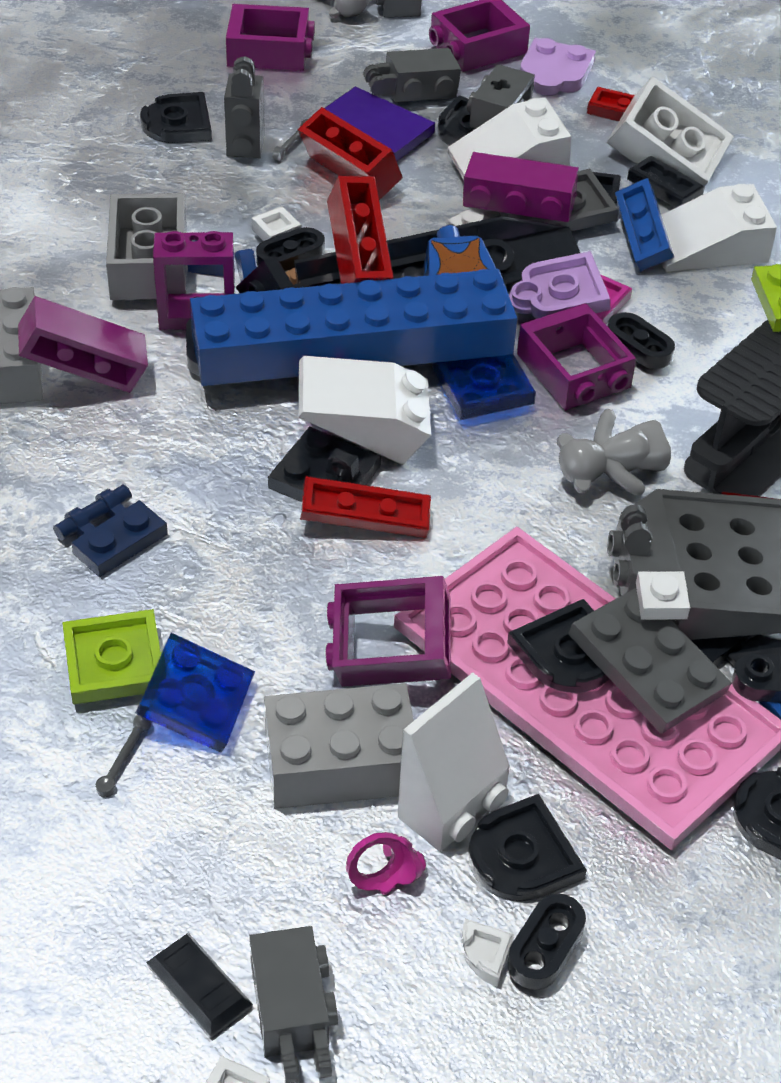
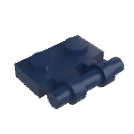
(116, 539)

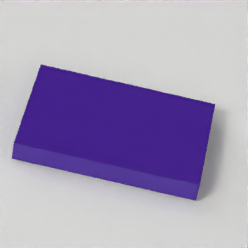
(383, 120)

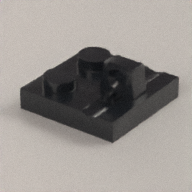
(322, 457)

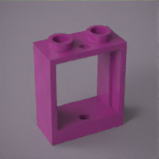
(270, 36)
(505, 40)
(179, 249)
(578, 326)
(390, 596)

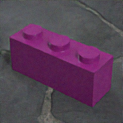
(520, 186)
(82, 344)

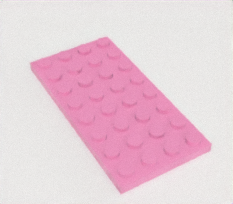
(654, 778)

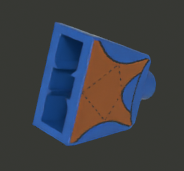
(455, 254)

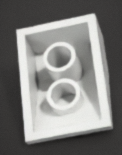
(670, 130)
(521, 131)
(720, 230)
(366, 403)
(452, 766)

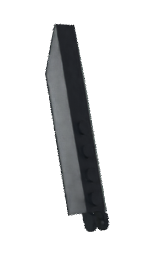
(509, 241)

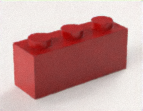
(349, 150)
(358, 230)

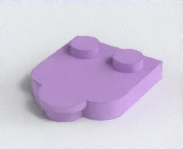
(557, 66)
(560, 285)

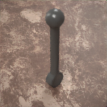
(279, 152)
(106, 784)

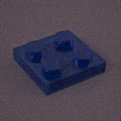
(484, 385)
(195, 692)

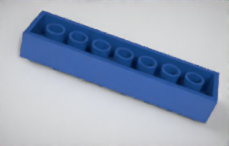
(369, 320)

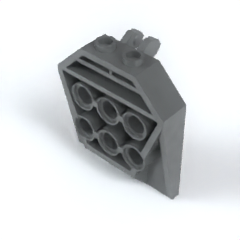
(721, 544)

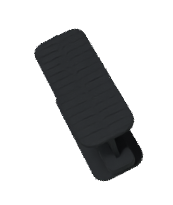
(745, 444)

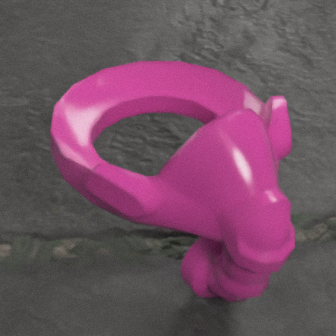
(403, 867)

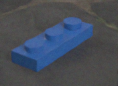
(644, 225)

